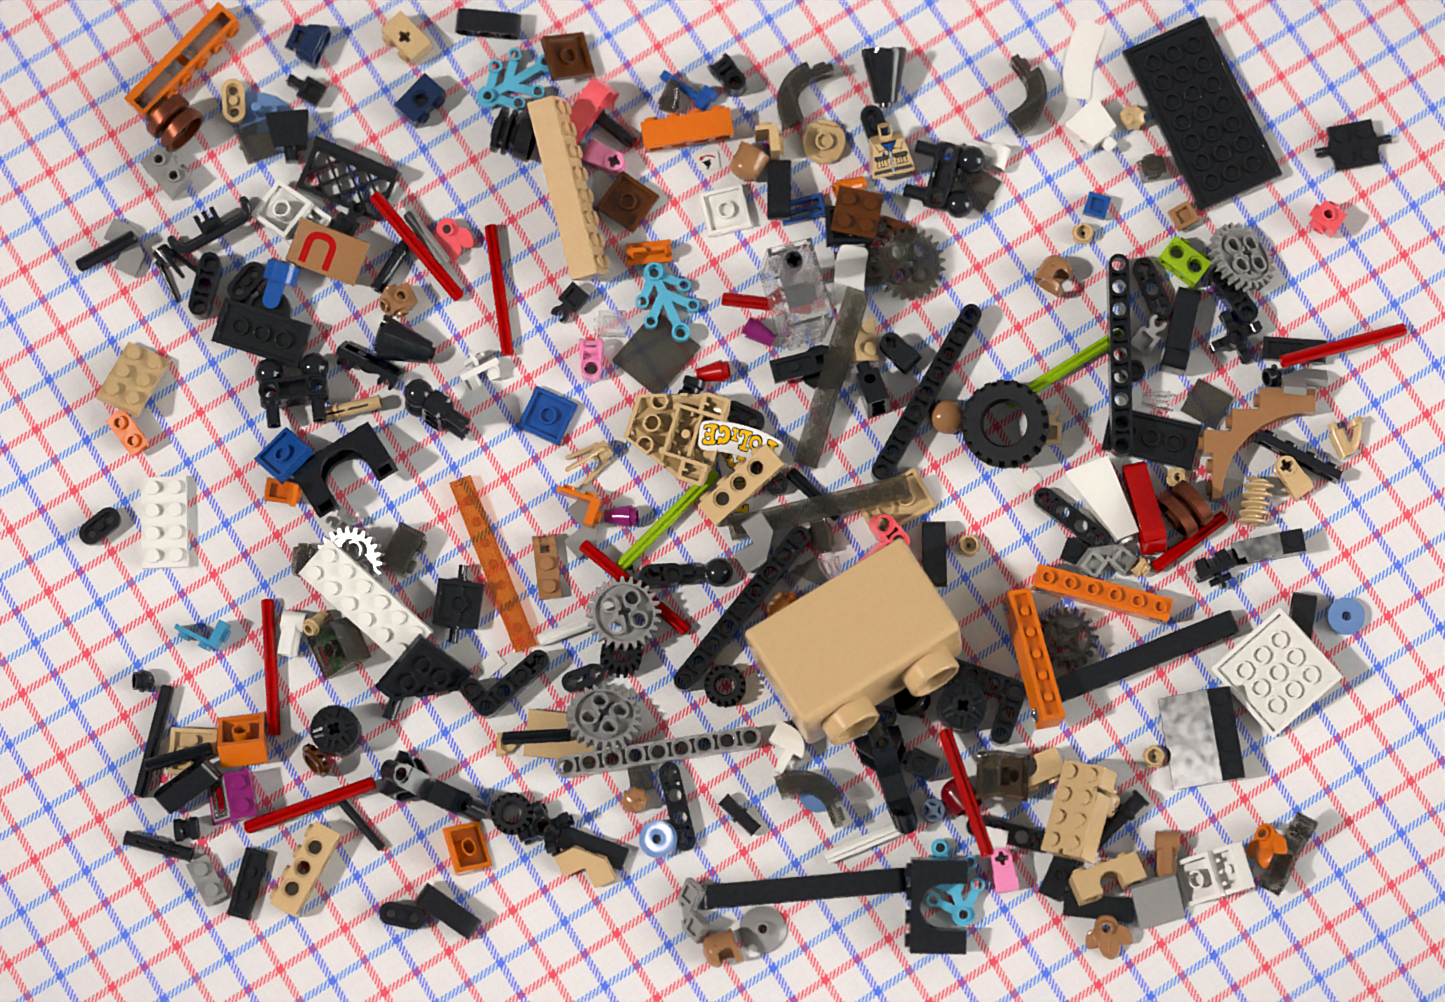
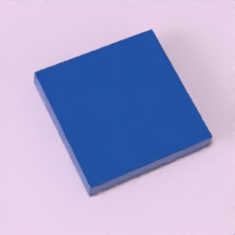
(547, 416)
(284, 455)

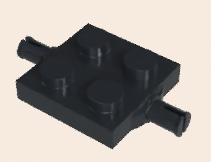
(1352, 145)
(458, 604)

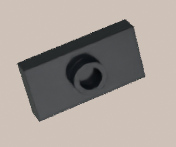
(1057, 877)

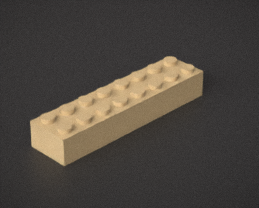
(568, 188)

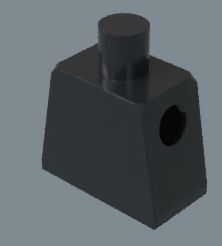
(289, 132)
(872, 390)

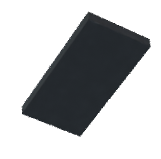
(1158, 440)

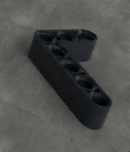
(1002, 693)

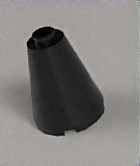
(884, 73)
(401, 343)

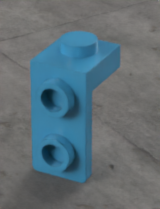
(220, 634)

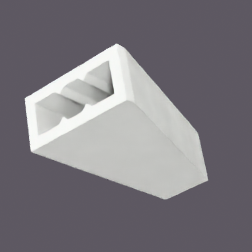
(1103, 496)

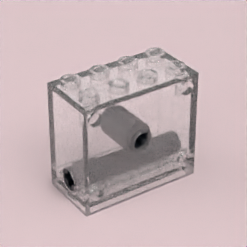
(796, 294)

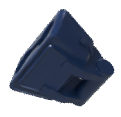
(312, 43)

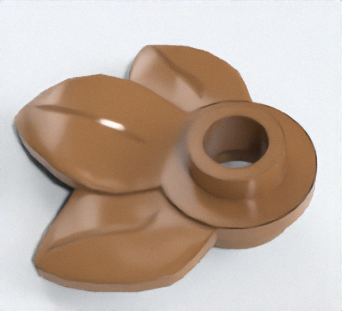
(1108, 940)

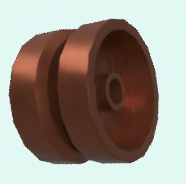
(175, 123)
(1185, 509)

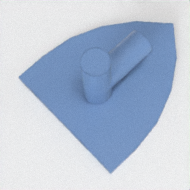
(260, 103)

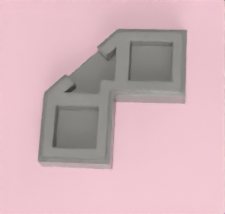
(132, 256)
(1297, 381)
(578, 512)
(761, 534)
(1097, 557)
(694, 923)

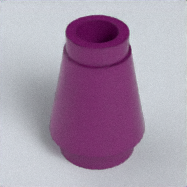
(758, 332)
(622, 516)

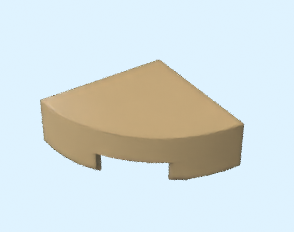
(502, 749)

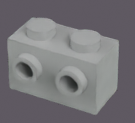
(166, 171)

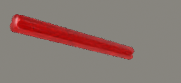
(416, 246)
(499, 290)
(1342, 345)
(616, 571)
(271, 667)
(966, 793)
(309, 805)

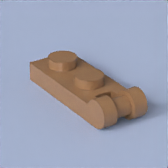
(547, 568)

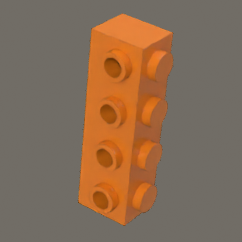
(687, 129)

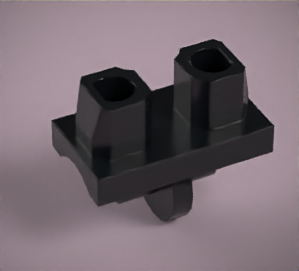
(1223, 562)

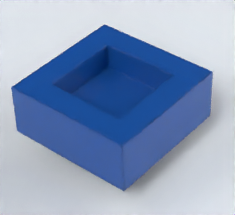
(1096, 205)

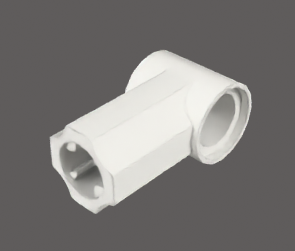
(995, 154)
(291, 632)

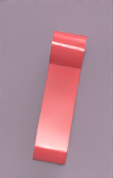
(589, 104)
(885, 536)

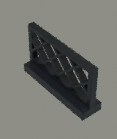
(350, 158)

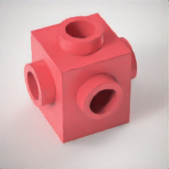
(1326, 218)

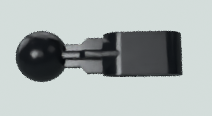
(716, 572)

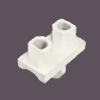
(470, 374)

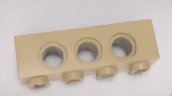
(771, 467)
(294, 903)

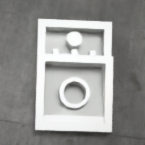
(283, 209)
(1213, 874)

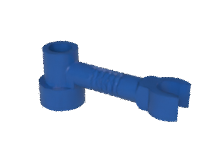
(702, 98)

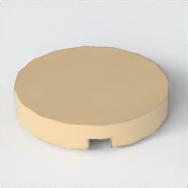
(823, 142)

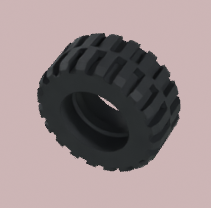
(983, 401)

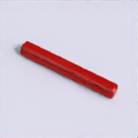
(745, 301)
(1187, 544)

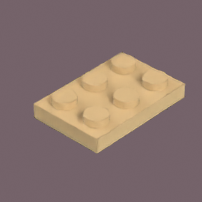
(133, 379)

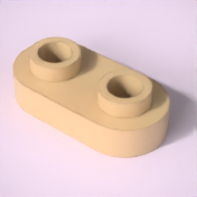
(233, 102)

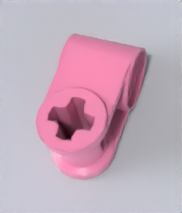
(601, 156)
(591, 355)
(1003, 876)

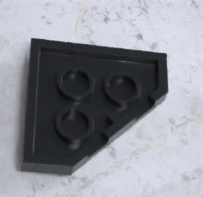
(422, 672)

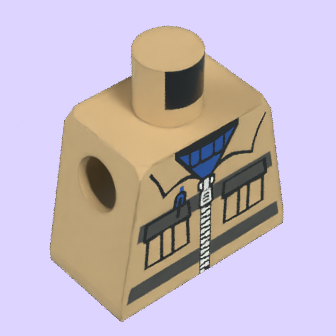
(888, 153)

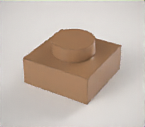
(1183, 216)

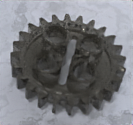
(889, 264)

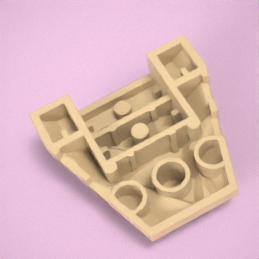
(669, 431)

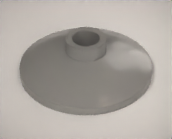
(775, 929)

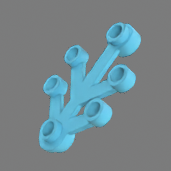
(511, 83)
(665, 299)
(955, 891)

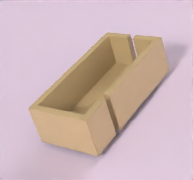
(1078, 811)

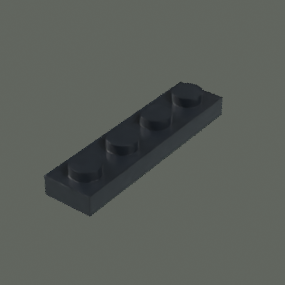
(1304, 459)

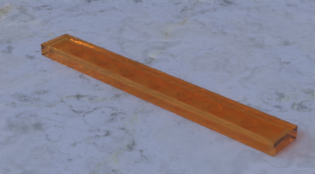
(493, 564)

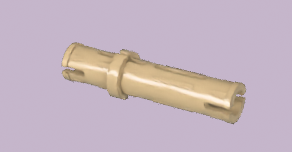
(373, 403)

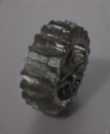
(1073, 647)

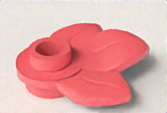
(454, 240)

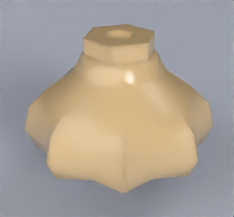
(1132, 117)

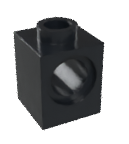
(931, 764)

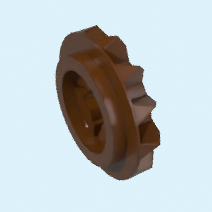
(315, 760)

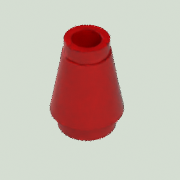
(714, 372)

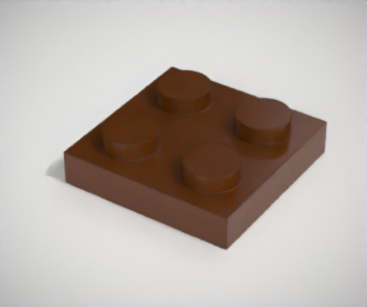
(567, 56)
(627, 202)
(856, 212)

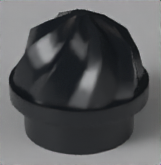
(142, 680)

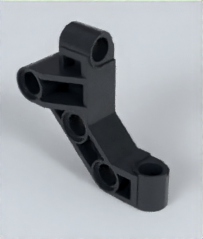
(883, 753)
(409, 779)

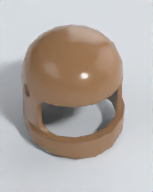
(748, 162)
(1045, 274)
(717, 941)

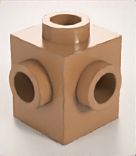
(397, 300)

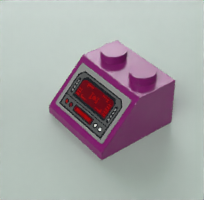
(233, 798)

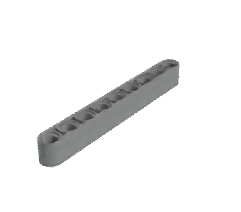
(669, 747)

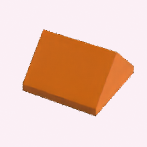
(467, 847)

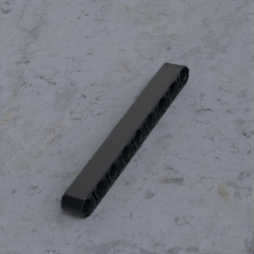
(1119, 344)
(930, 383)
(750, 601)
(1146, 655)
(804, 888)

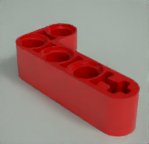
(1145, 508)

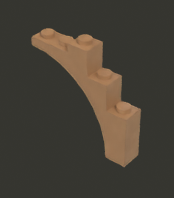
(1242, 424)

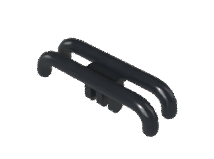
(212, 228)

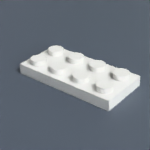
(164, 522)

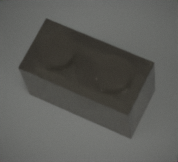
(404, 549)

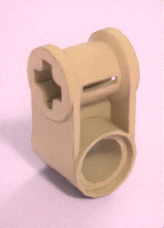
(1293, 479)

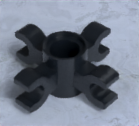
(1244, 332)
(550, 836)

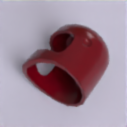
(952, 799)

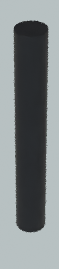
(361, 824)

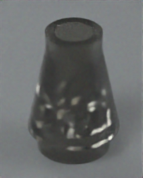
(670, 97)

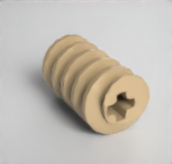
(1254, 502)

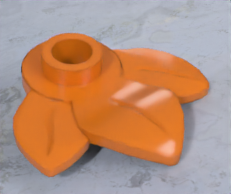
(1264, 847)

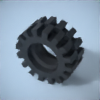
(616, 667)
(729, 672)
(511, 799)

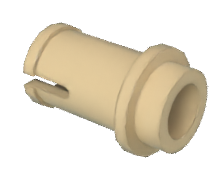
(313, 625)

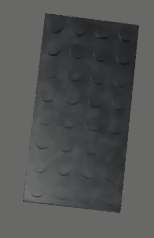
(1202, 113)

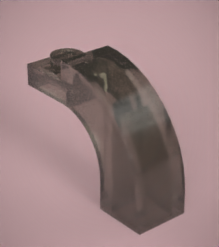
(794, 83)
(1030, 111)
(807, 782)
(1281, 866)

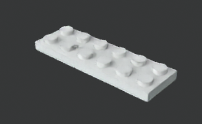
(363, 599)

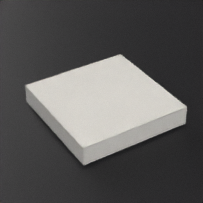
(725, 210)

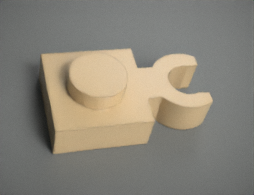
(1055, 430)

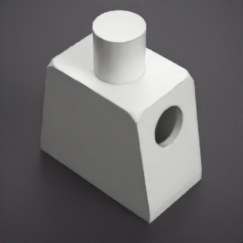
(1092, 127)

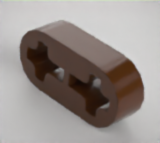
(891, 223)

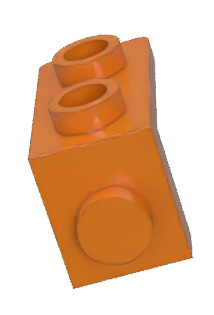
(283, 493)
(593, 513)

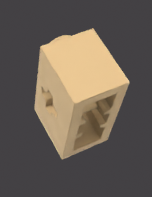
(400, 27)

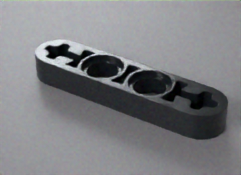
(1069, 521)
(681, 805)
(1013, 829)

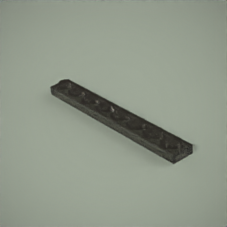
(831, 377)
(826, 505)

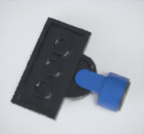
(265, 321)

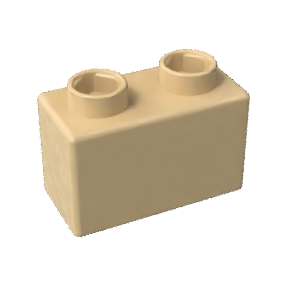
(857, 645)

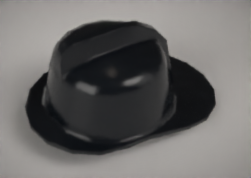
(910, 705)

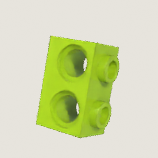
(1180, 266)

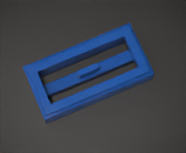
(806, 217)

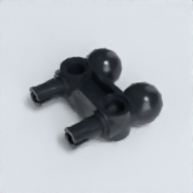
(943, 177)
(293, 389)
(434, 408)

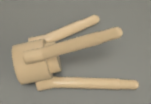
(599, 452)

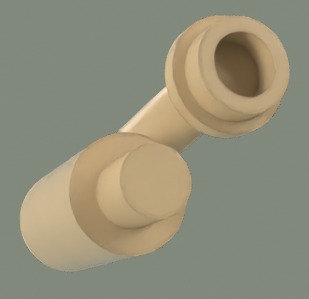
(1340, 441)

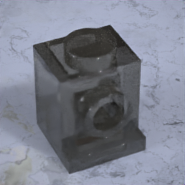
(1151, 168)

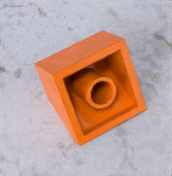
(242, 740)

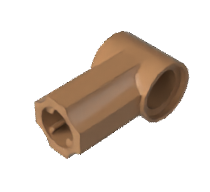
(1167, 846)

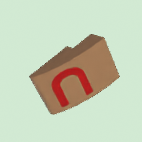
(327, 251)

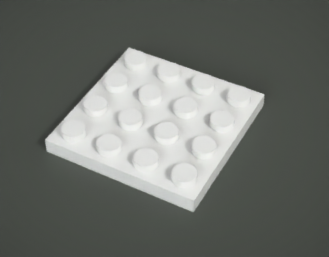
(1277, 672)

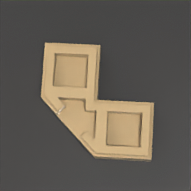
(596, 865)

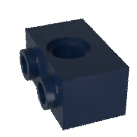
(422, 88)

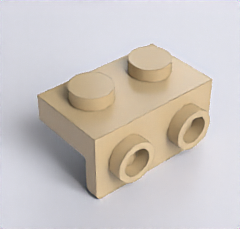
(769, 132)
(866, 343)

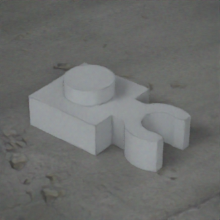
(1145, 337)

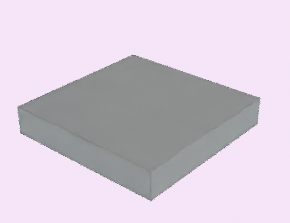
(1157, 901)

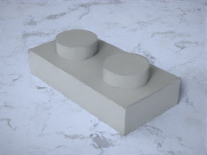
(207, 880)

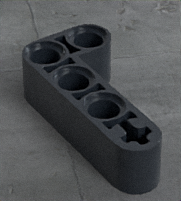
(1180, 331)
(508, 681)

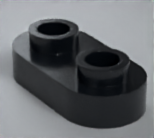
(870, 127)
(246, 282)
(745, 414)
(99, 525)
(402, 915)

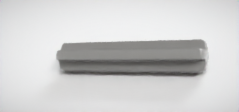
(426, 237)

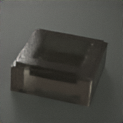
(641, 777)

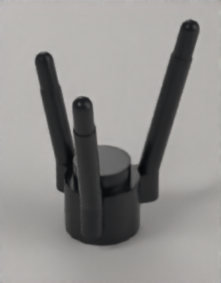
(167, 257)

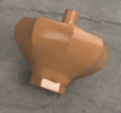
(634, 800)

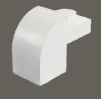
(791, 742)

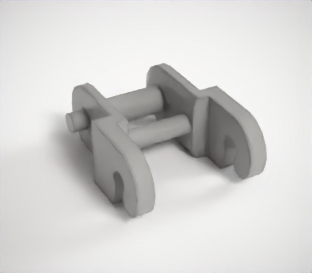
(347, 519)

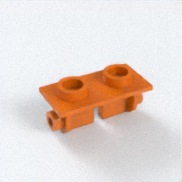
(647, 252)
(127, 432)

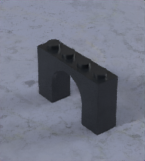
(357, 445)
(923, 875)

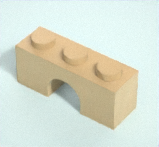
(1047, 768)
(1124, 868)

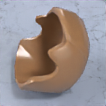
(946, 416)

